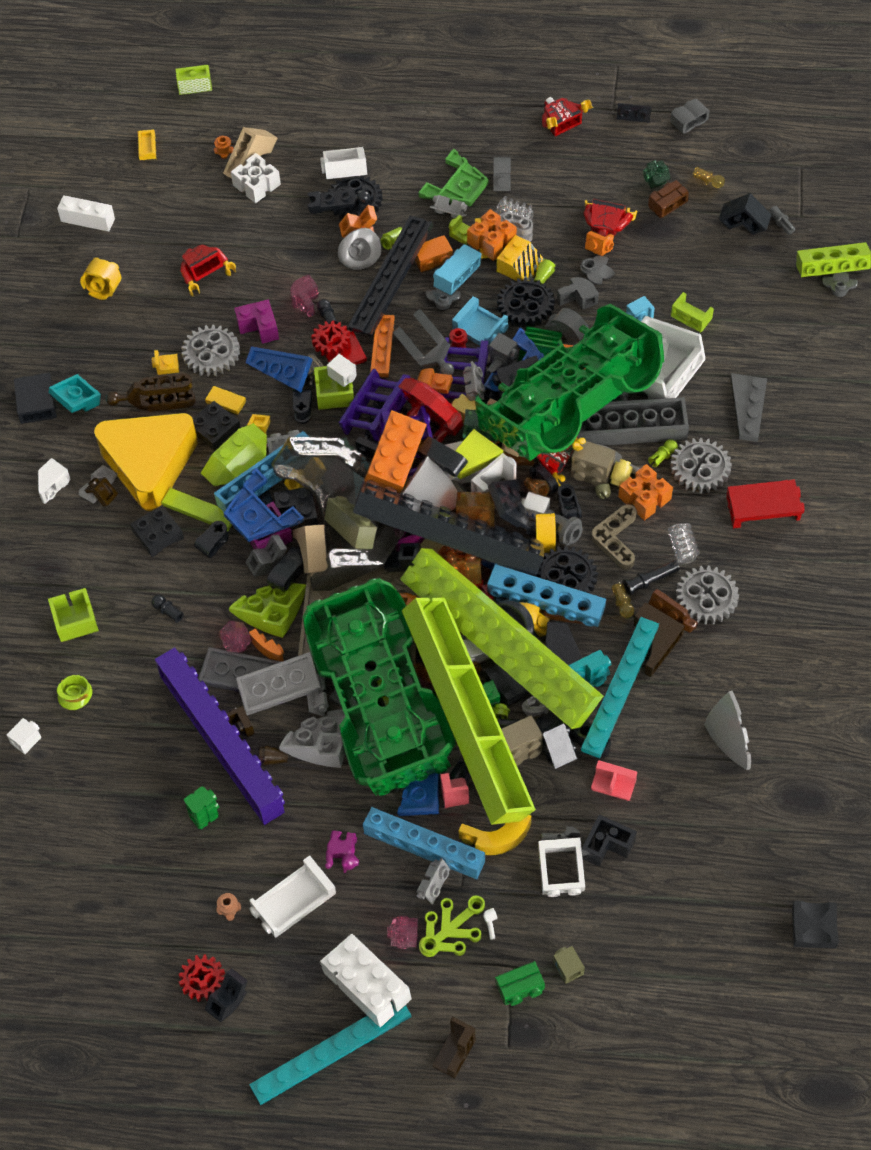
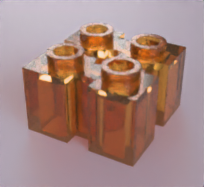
(466, 564)

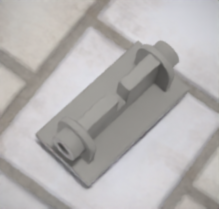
(442, 206)
(473, 375)
(318, 700)
(438, 873)

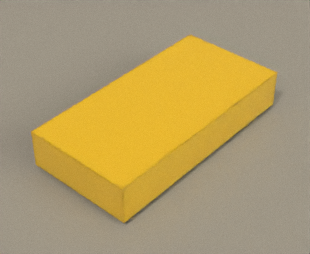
(146, 144)
(226, 399)

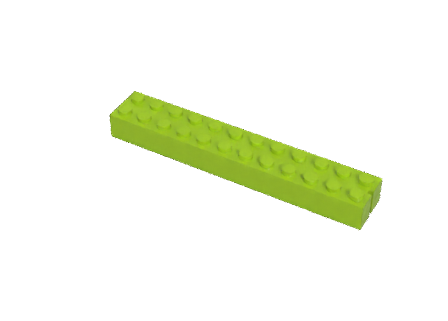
(504, 639)
(468, 711)

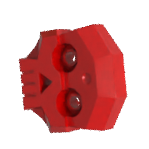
(439, 409)

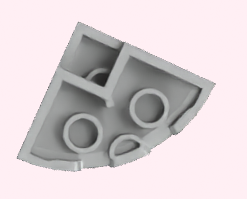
(431, 484)
(725, 729)
(317, 740)

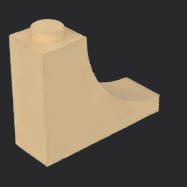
(249, 143)
(313, 547)

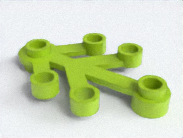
(449, 929)

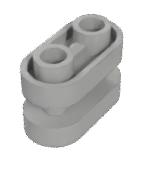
(523, 224)

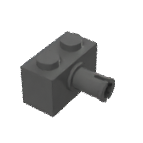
(502, 353)

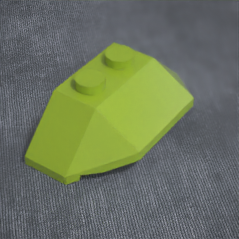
(236, 455)

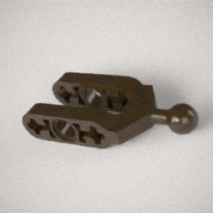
(153, 394)

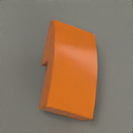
(268, 648)

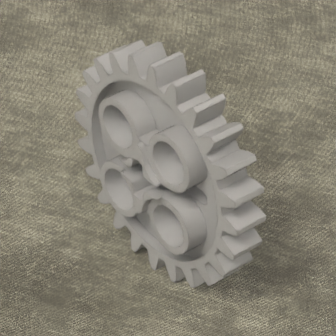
(214, 346)
(715, 472)
(707, 594)

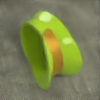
(74, 692)

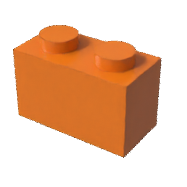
(433, 253)

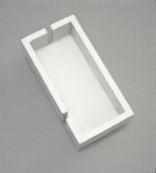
(365, 980)

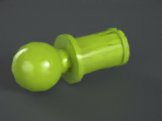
(663, 452)

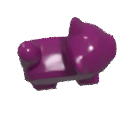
(342, 849)

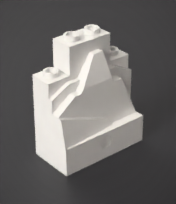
(682, 359)

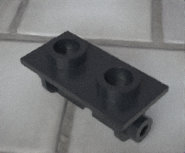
(633, 112)

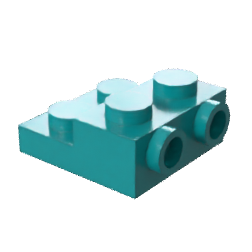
(75, 394)
(593, 668)

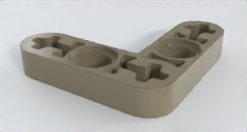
(610, 536)

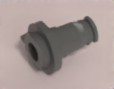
(567, 529)

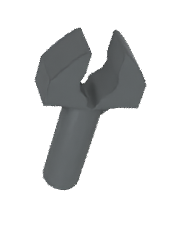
(570, 831)

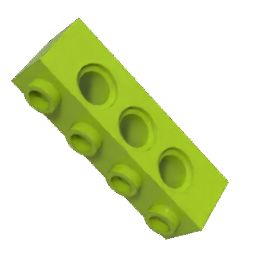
(833, 259)

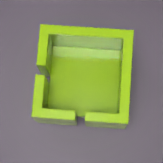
(329, 392)
(75, 619)

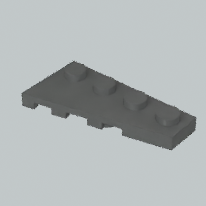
(749, 402)

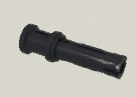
(643, 580)

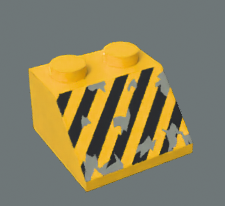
(519, 259)

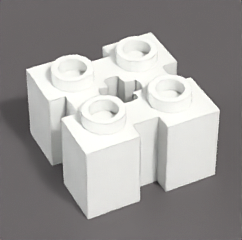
(255, 178)

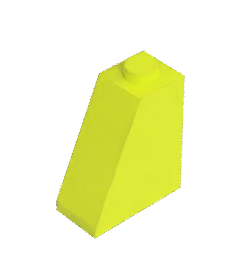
(478, 452)

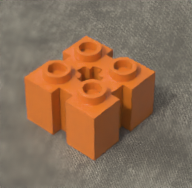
(491, 234)
(645, 492)

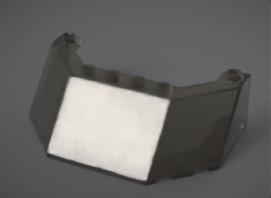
(331, 471)

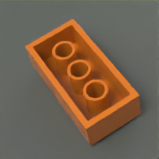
(395, 451)

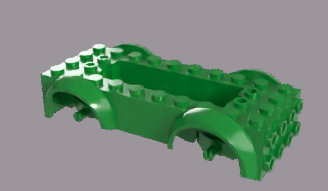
(539, 419)
(387, 743)

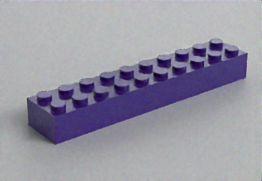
(221, 736)

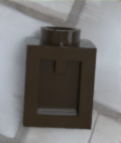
(102, 490)
(239, 716)

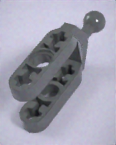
(436, 355)

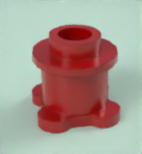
(458, 338)

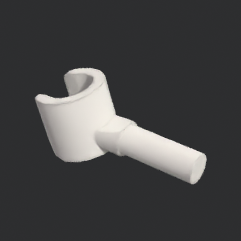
(489, 916)

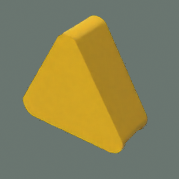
(147, 453)

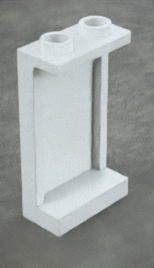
(292, 898)

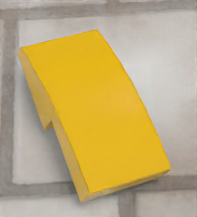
(546, 531)

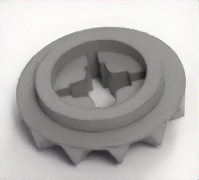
(530, 707)

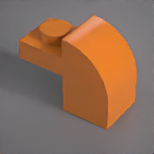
(354, 222)
(437, 381)

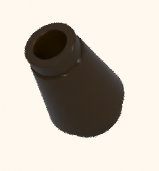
(270, 755)

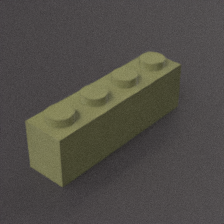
(352, 527)

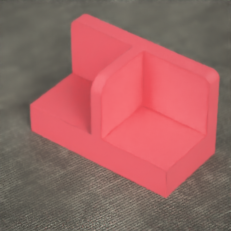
(614, 780)
(454, 791)

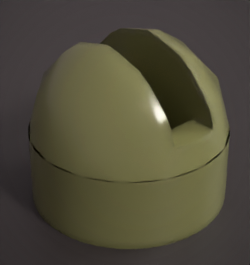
(603, 491)

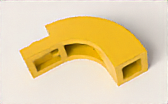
(496, 841)

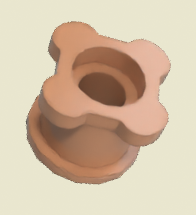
(228, 910)

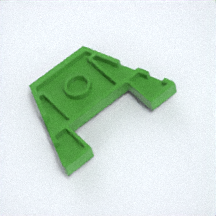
(463, 186)

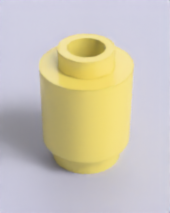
(620, 472)

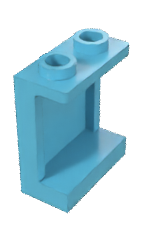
(479, 322)

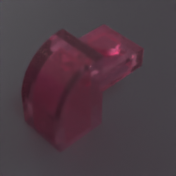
(302, 293)

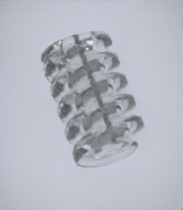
(504, 206)
(683, 543)

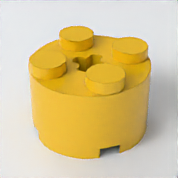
(101, 278)

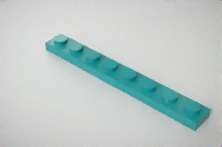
(620, 687)
(323, 1055)

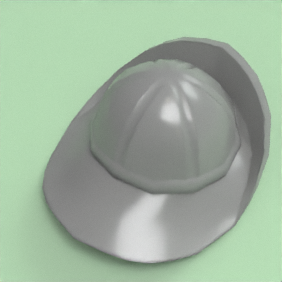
(360, 249)

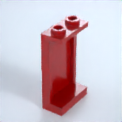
(764, 501)

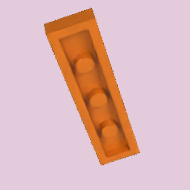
(383, 346)

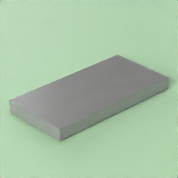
(278, 683)

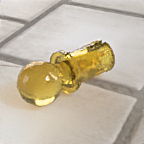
(717, 180)
(623, 601)

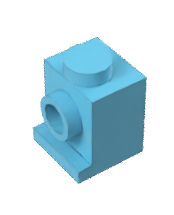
(640, 308)

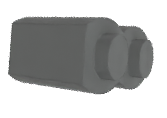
(689, 115)

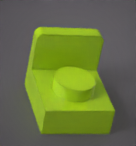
(458, 230)

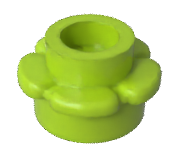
(501, 710)

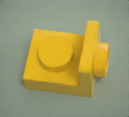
(166, 363)
(260, 421)

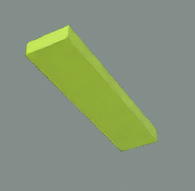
(194, 507)

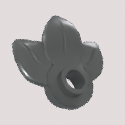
(596, 269)
(839, 283)
(441, 298)

